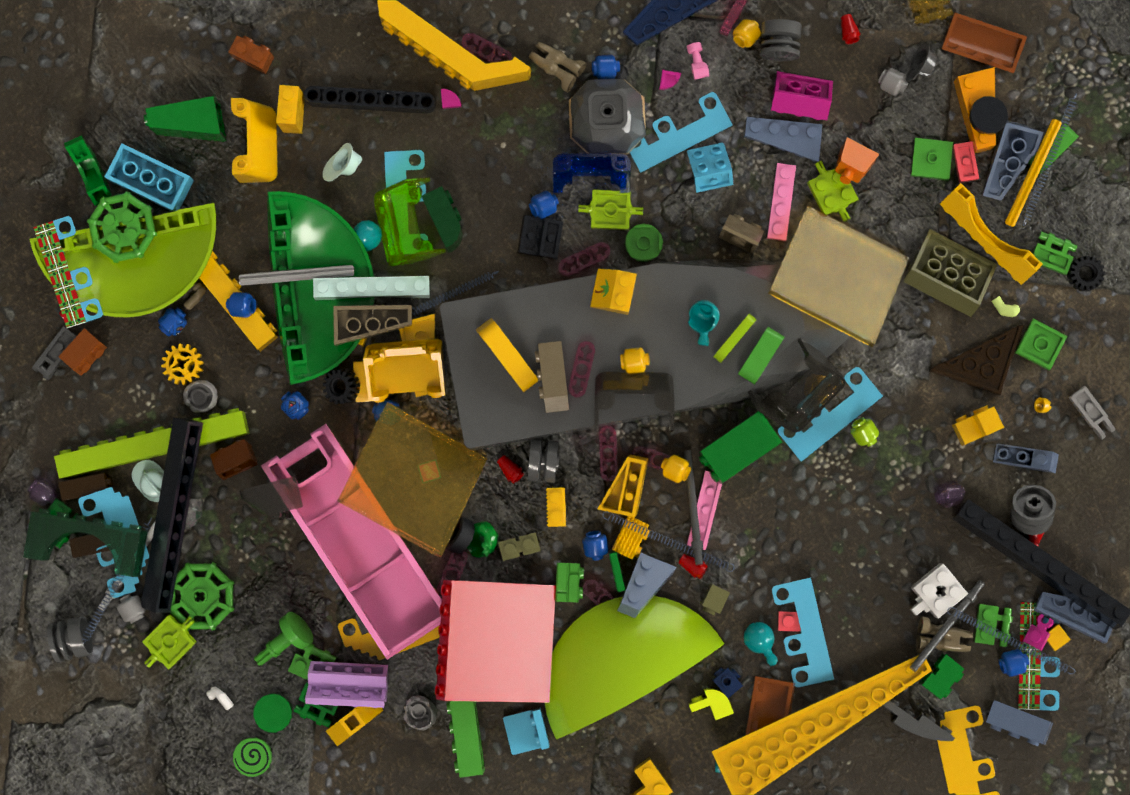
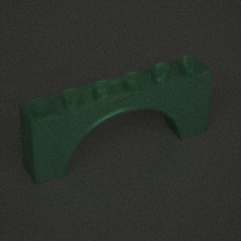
(125, 543)

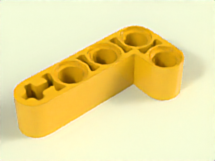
(507, 354)

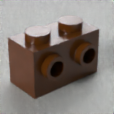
(233, 459)

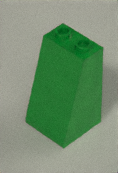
(188, 119)
(739, 448)

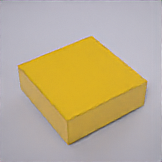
(1057, 637)

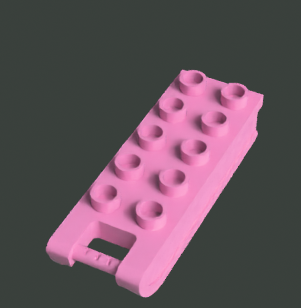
(361, 555)

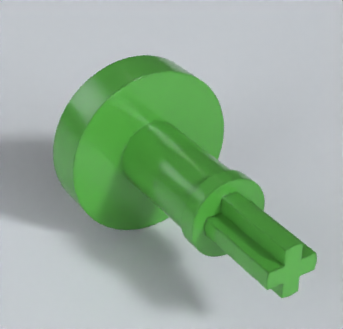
(294, 632)

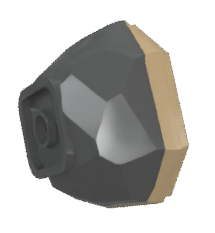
(604, 132)

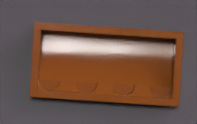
(983, 42)
(769, 702)

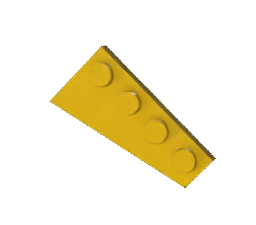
(421, 329)

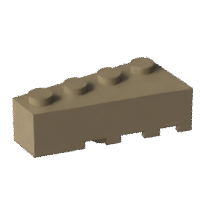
(361, 322)

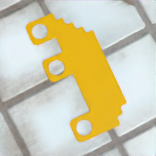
(367, 643)
(956, 756)

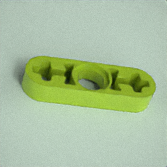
(734, 338)

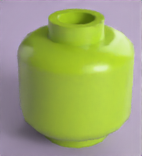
(864, 432)

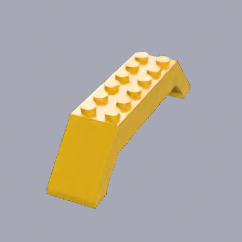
(445, 52)

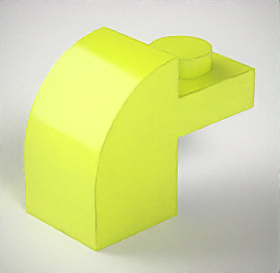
(716, 700)

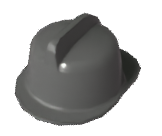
(922, 63)

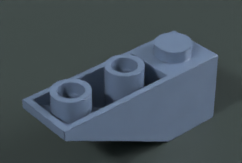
(1026, 458)

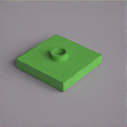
(931, 159)
(1041, 344)

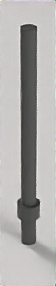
(696, 544)
(970, 598)

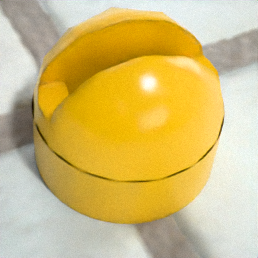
(1042, 401)

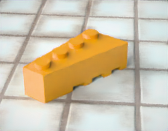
(969, 89)

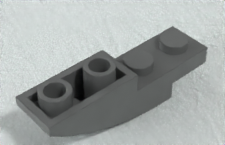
(921, 726)

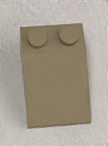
(741, 234)

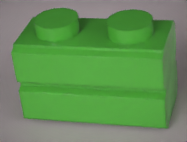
(567, 582)

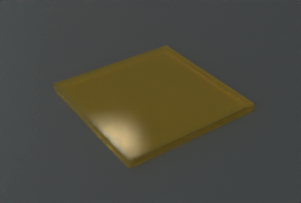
(839, 276)
(412, 479)

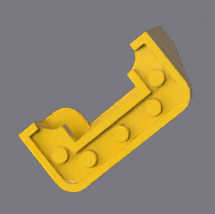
(261, 157)
(404, 368)

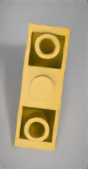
(352, 723)

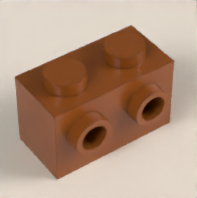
(250, 54)
(82, 352)

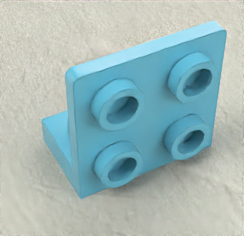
(710, 167)
(526, 731)

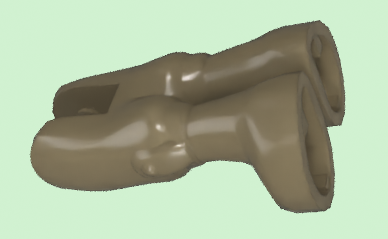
(551, 67)
(950, 641)

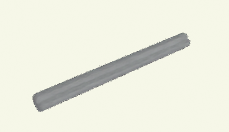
(296, 275)

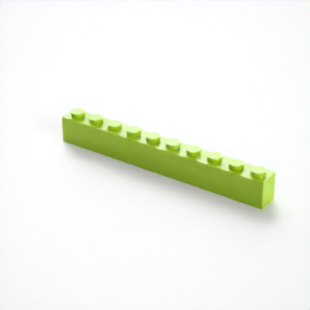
(144, 445)

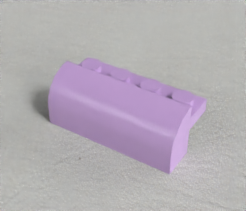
(347, 684)

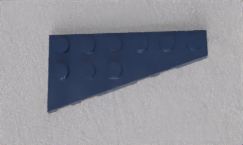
(660, 16)

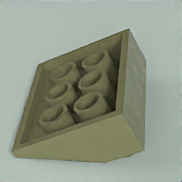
(950, 273)

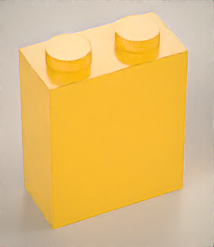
(290, 109)

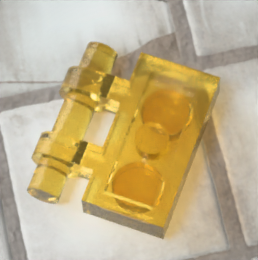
(925, 17)

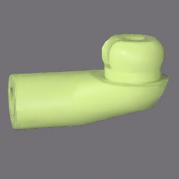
(1004, 309)

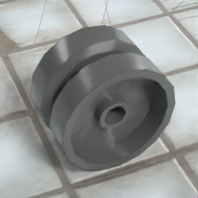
(544, 461)
(1033, 509)

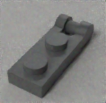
(52, 353)

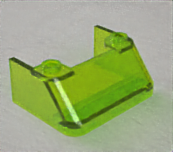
(399, 223)

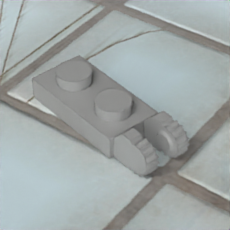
(1091, 411)

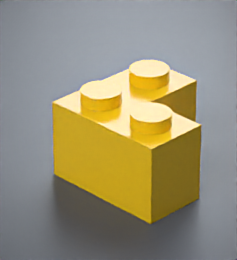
(982, 423)
(652, 779)

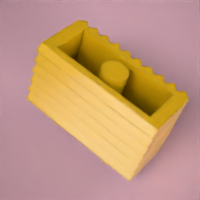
(556, 507)
(628, 540)

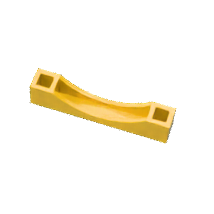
(963, 209)

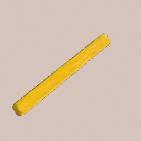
(1033, 172)

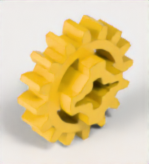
(190, 360)

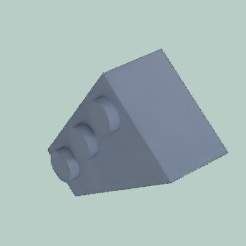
(645, 581)
(1019, 723)

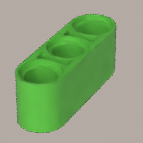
(1069, 137)
(761, 355)

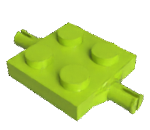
(831, 193)
(610, 210)
(169, 642)

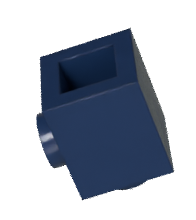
(727, 681)

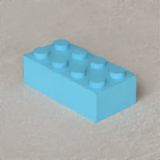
(149, 178)

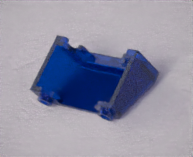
(570, 165)

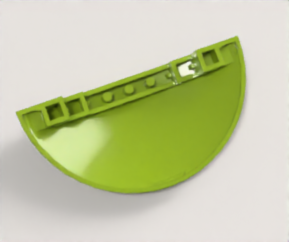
(146, 283)
(617, 659)

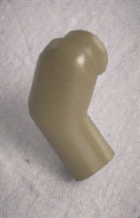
(196, 297)

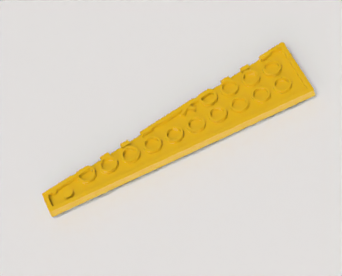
(776, 748)

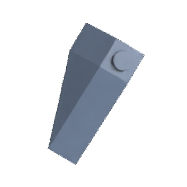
(1012, 152)

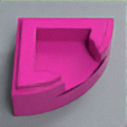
(669, 79)
(449, 99)

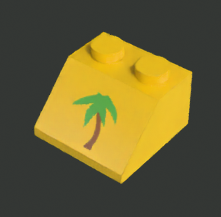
(613, 290)

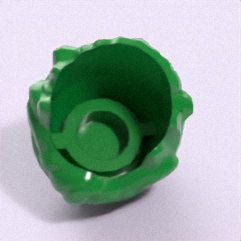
(484, 540)

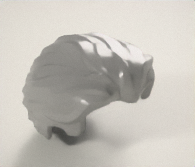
(200, 396)
(420, 713)

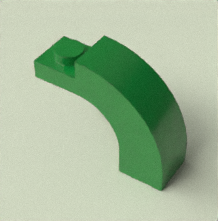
(89, 168)

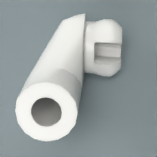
(215, 692)

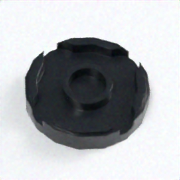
(988, 115)

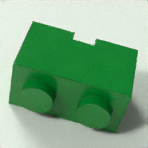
(943, 677)

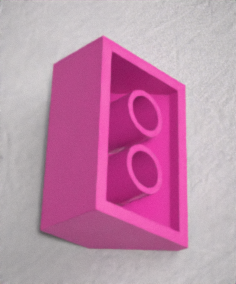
(802, 96)

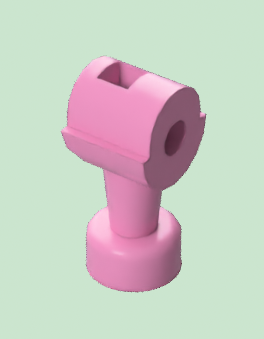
(698, 67)

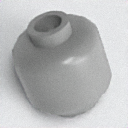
(893, 81)
(131, 608)

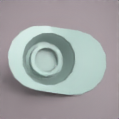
(341, 163)
(148, 479)

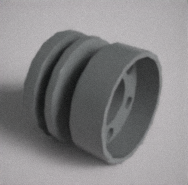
(780, 40)
(67, 639)

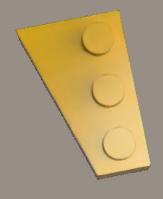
(626, 490)

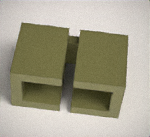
(511, 548)
(714, 599)

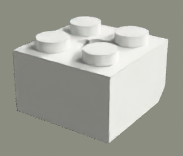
(926, 591)

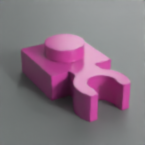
(1037, 635)

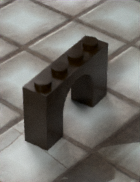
(74, 490)

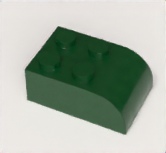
(444, 217)

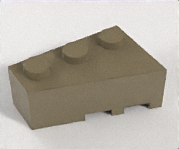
(552, 376)

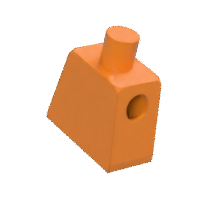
(854, 161)

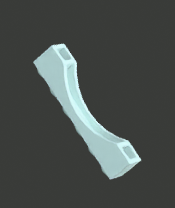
(371, 287)

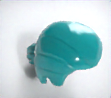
(369, 234)
(703, 319)
(760, 639)

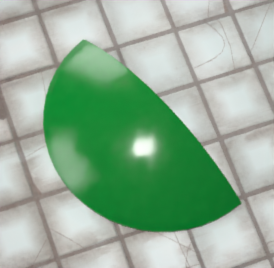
(303, 237)

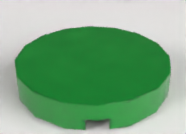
(273, 713)

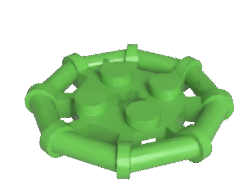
(112, 221)
(212, 595)

